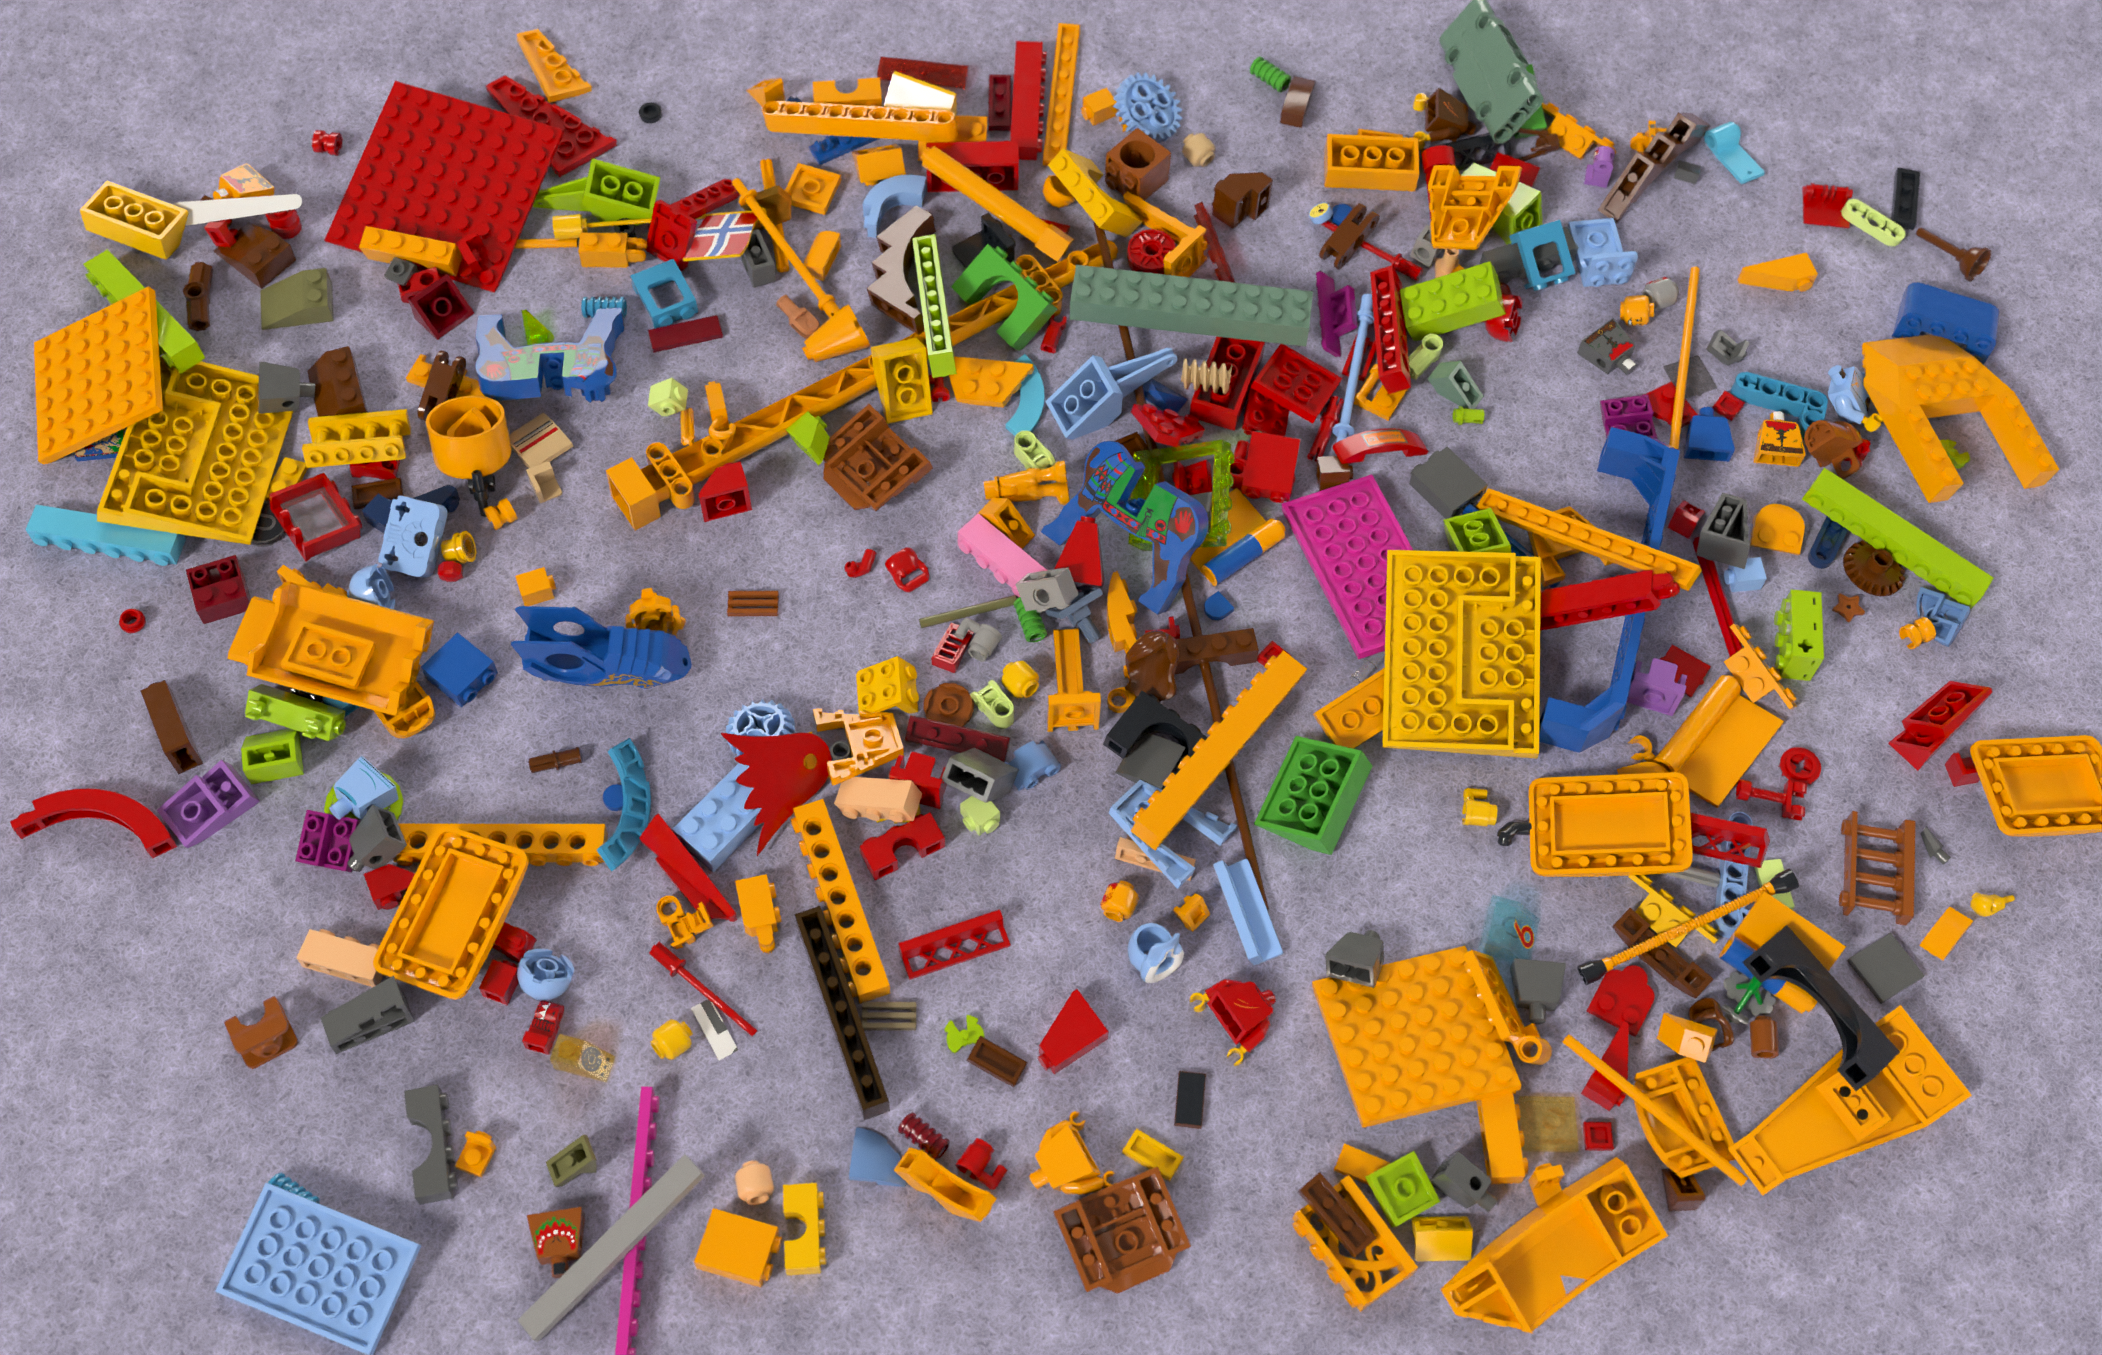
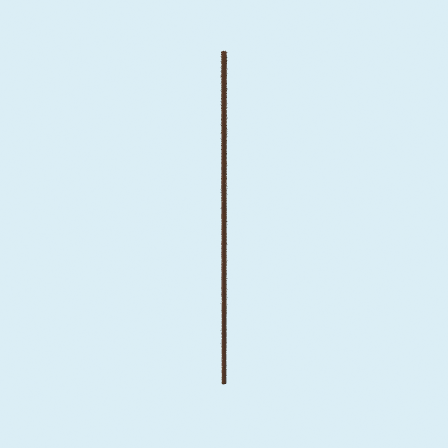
(1193, 616)

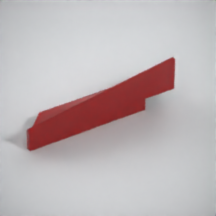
(684, 870)

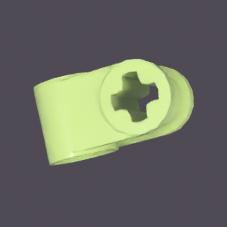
(1033, 456)
(993, 701)

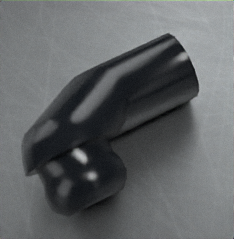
(1510, 830)

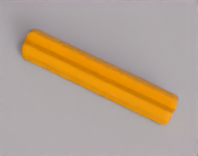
(687, 427)

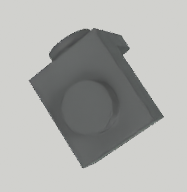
(400, 271)
(1726, 349)

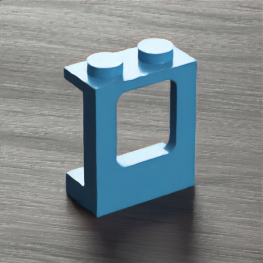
(1538, 236)
(655, 277)

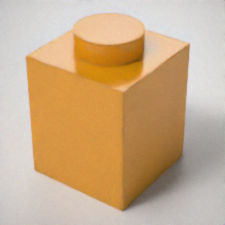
(1098, 106)
(535, 586)

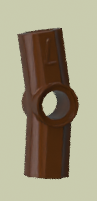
(197, 296)

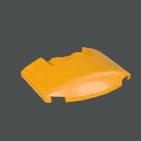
(1686, 1097)

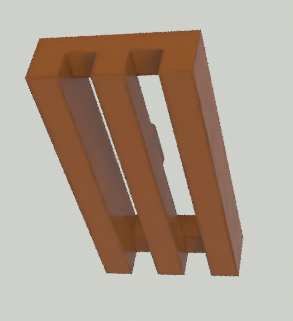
(753, 595)

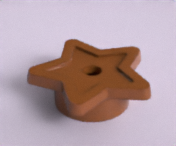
(1843, 602)

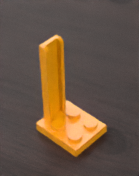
(1190, 250)
(1071, 704)

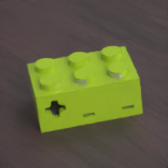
(1799, 635)

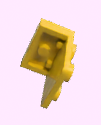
(887, 686)

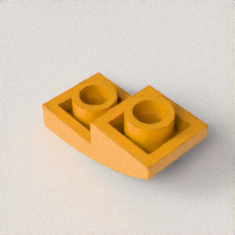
(1946, 933)

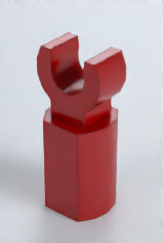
(1053, 334)

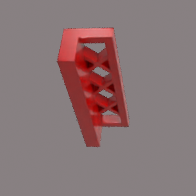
(1729, 831)
(951, 935)

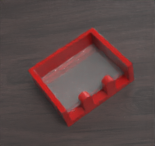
(315, 515)

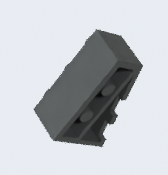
(1726, 532)
(367, 1016)

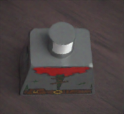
(1609, 348)

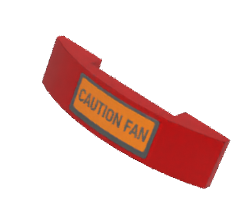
(1355, 447)

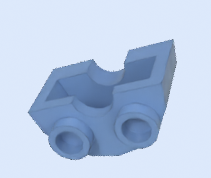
(1033, 761)

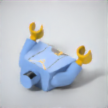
(1851, 397)

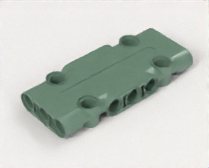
(1490, 70)

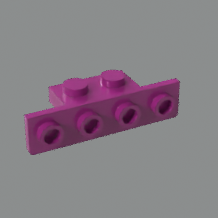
(1336, 312)

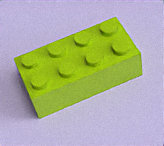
(1452, 301)

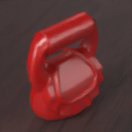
(903, 564)

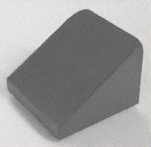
(1687, 172)

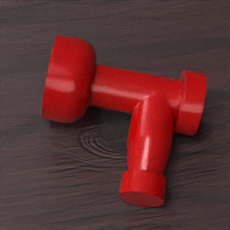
(939, 390)

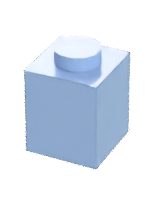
(1746, 579)

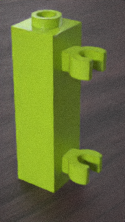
(295, 712)

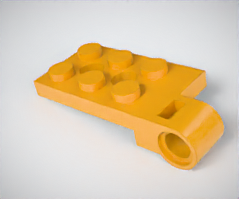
(1502, 1009)

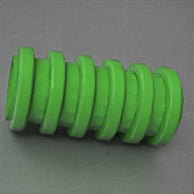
(1269, 73)
(1030, 622)

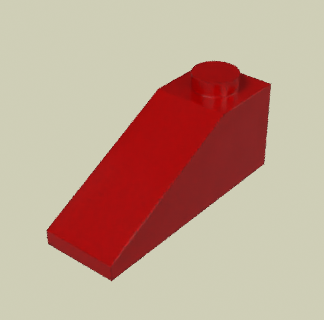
(1601, 1089)

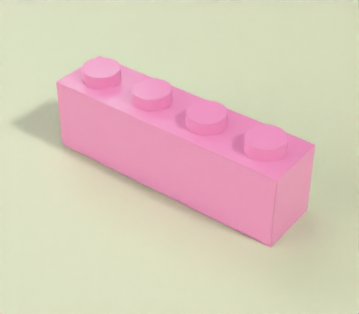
(996, 552)

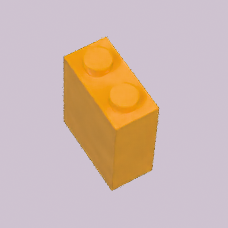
(738, 1248)

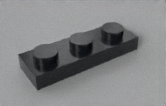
(1905, 198)

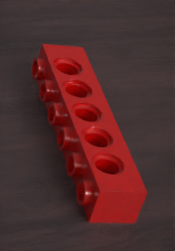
(1390, 330)

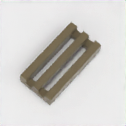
(889, 1015)

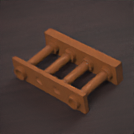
(1902, 859)

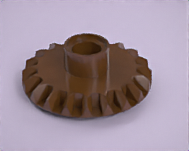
(1873, 569)

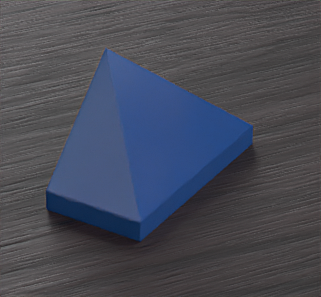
(1163, 396)

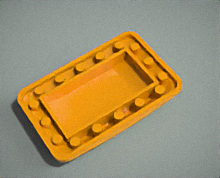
(2042, 784)
(1610, 825)
(451, 912)

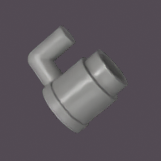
(984, 641)

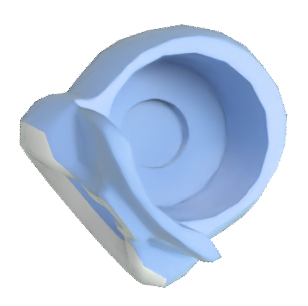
(1164, 952)

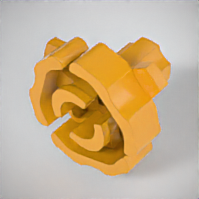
(654, 613)

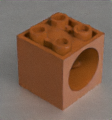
(1137, 165)

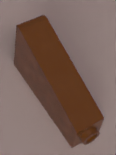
(171, 727)

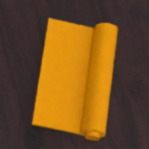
(1719, 741)

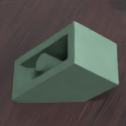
(1456, 384)

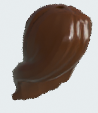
(1153, 665)

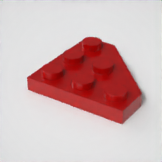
(1167, 425)

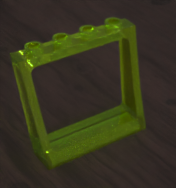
(1221, 482)

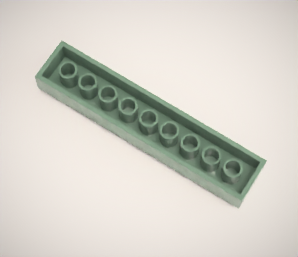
(1191, 305)

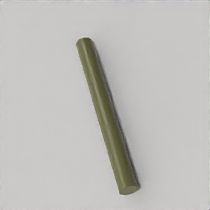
(967, 611)

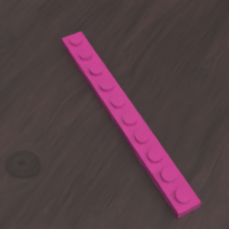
(633, 1268)

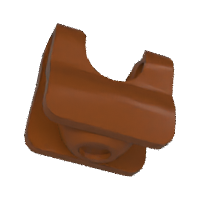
(266, 1038)

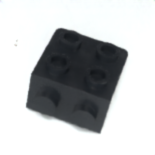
(991, 234)

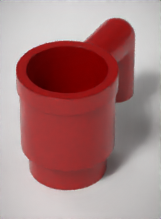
(976, 1159)

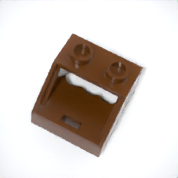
(1250, 188)

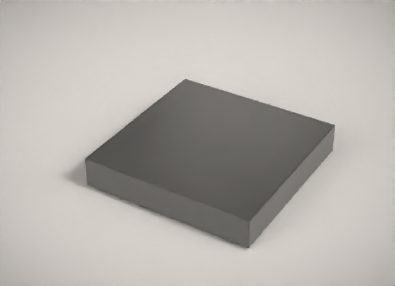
(1885, 968)

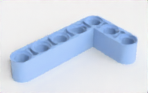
(1730, 885)

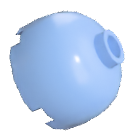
(372, 586)
(544, 975)

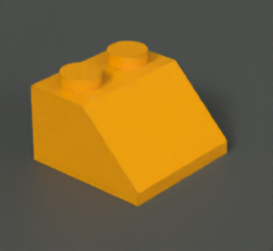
(878, 163)

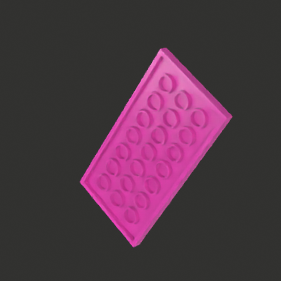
(1347, 544)

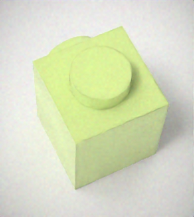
(668, 397)
(979, 815)

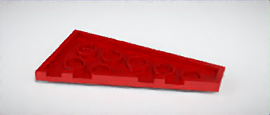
(578, 141)

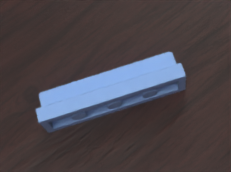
(1248, 911)

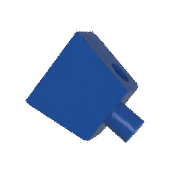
(1708, 437)

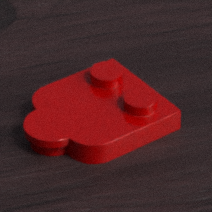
(1623, 998)

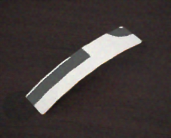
(714, 1029)

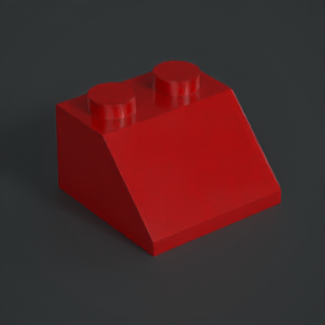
(725, 493)

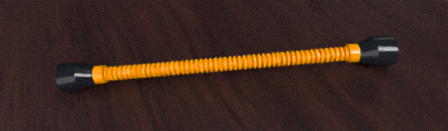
(1595, 969)

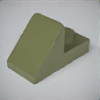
(572, 1161)

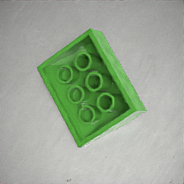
(1314, 793)

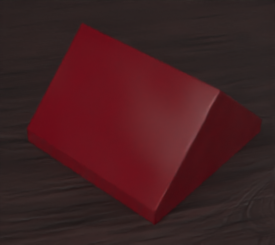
(440, 307)

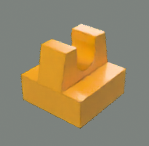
(1192, 912)

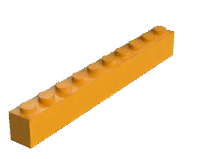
(1218, 750)

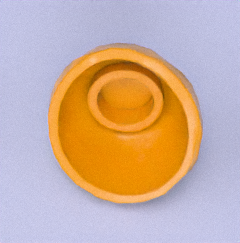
(1056, 193)

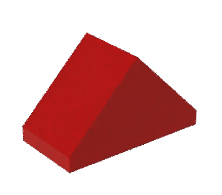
(1685, 519)

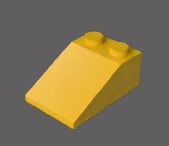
(902, 379)

